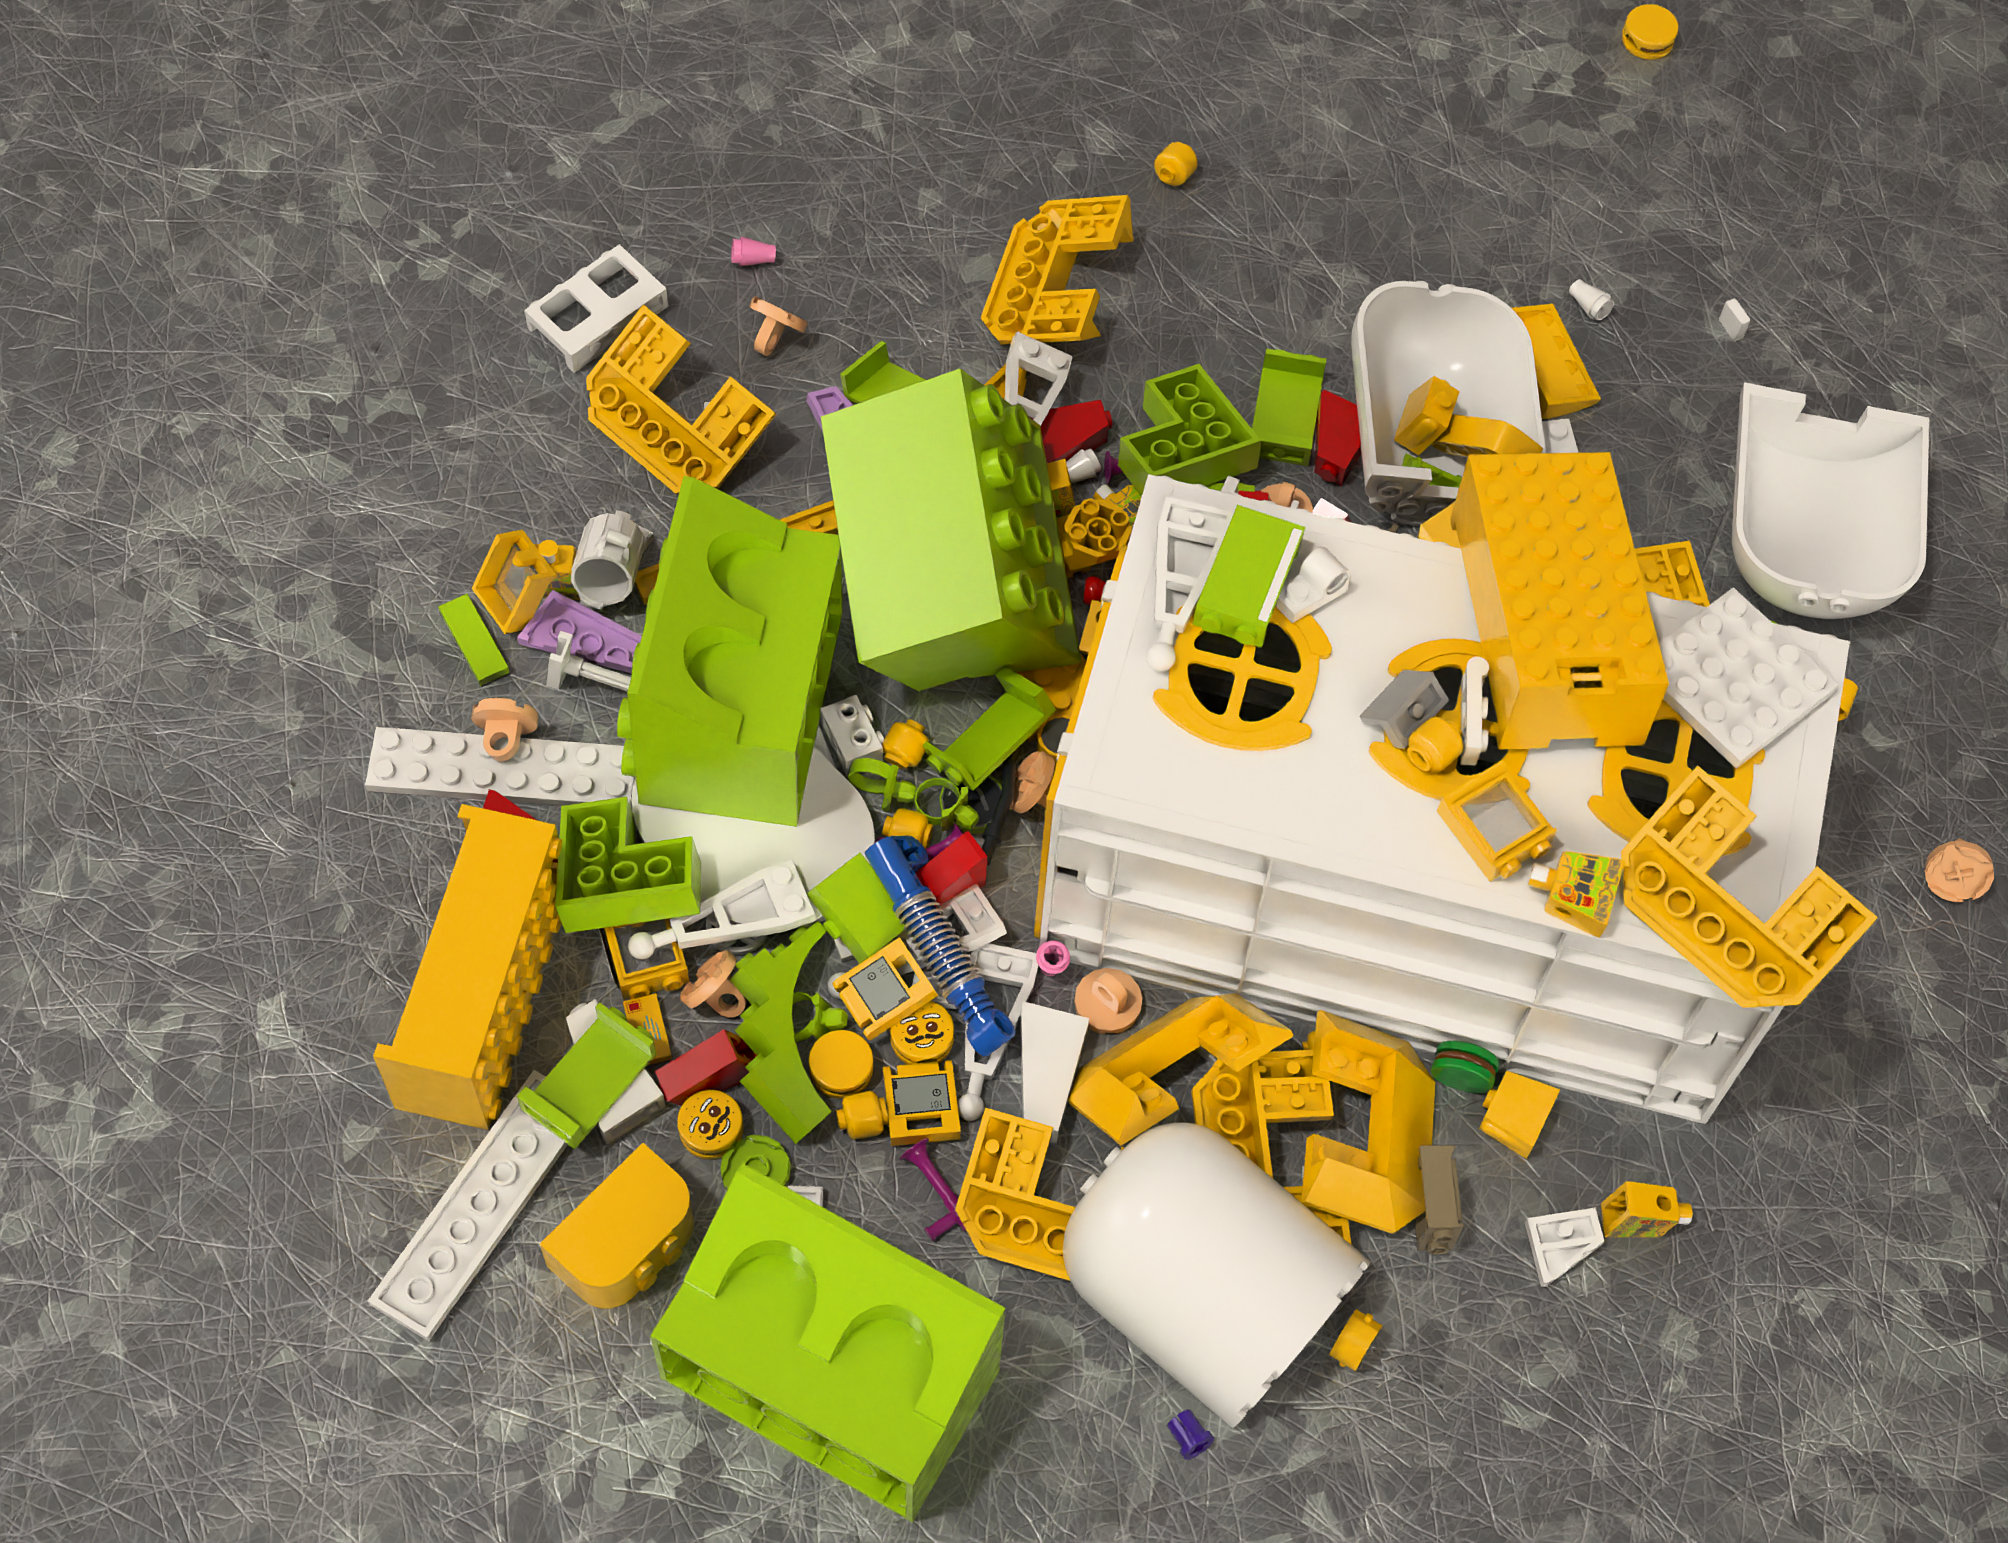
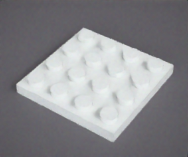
(1739, 677)

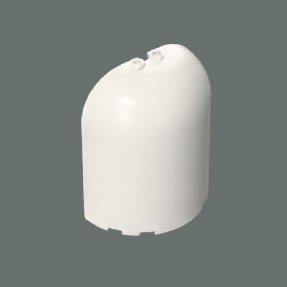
(1460, 337)
(1828, 505)
(1206, 1263)

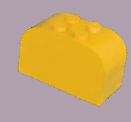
(622, 1232)

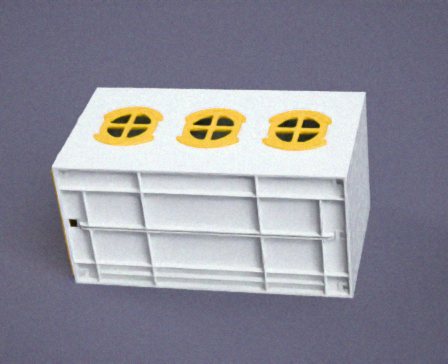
(1313, 852)

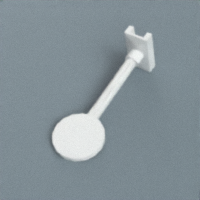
(565, 663)

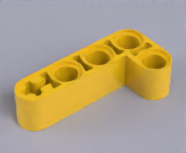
(1483, 436)

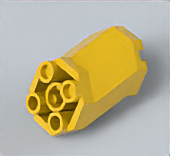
(1092, 534)

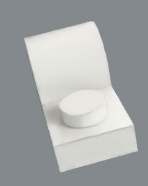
(1319, 582)

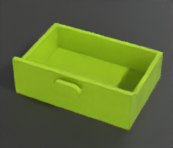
(857, 908)

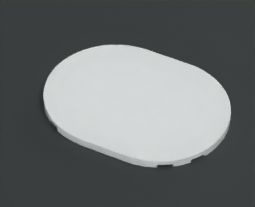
(829, 832)

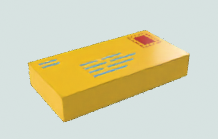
(647, 1014)

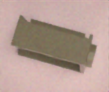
(1441, 1222)

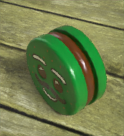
(1465, 1066)

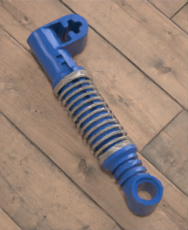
(895, 864)

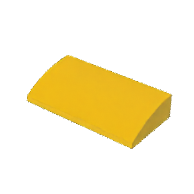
(1560, 373)

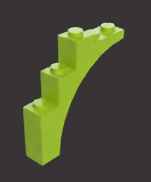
(777, 1073)

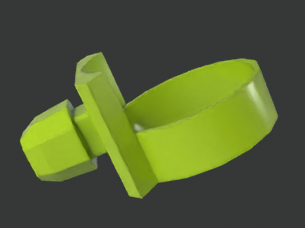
(903, 791)
(961, 811)
(825, 1017)

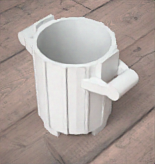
(607, 560)

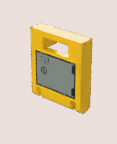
(879, 994)
(918, 1094)

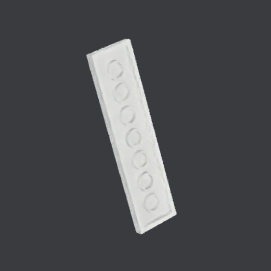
(461, 768)
(468, 1220)

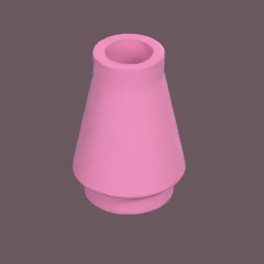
(751, 252)
(1052, 951)

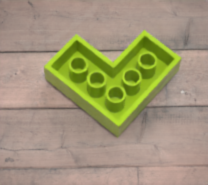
(1195, 434)
(613, 880)

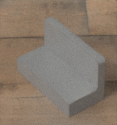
(1406, 705)

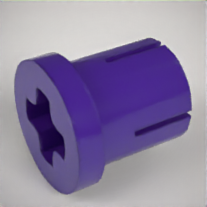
(1194, 1439)

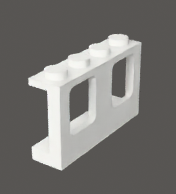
(608, 314)

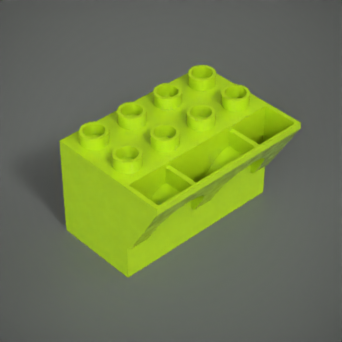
(948, 534)
(732, 661)
(830, 1342)

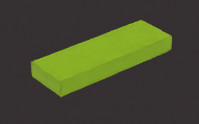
(473, 639)

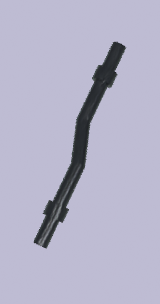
(995, 831)

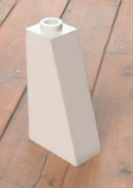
(1049, 1062)
(639, 1100)

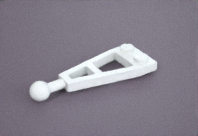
(1039, 360)
(1193, 523)
(784, 891)
(974, 915)
(1006, 967)

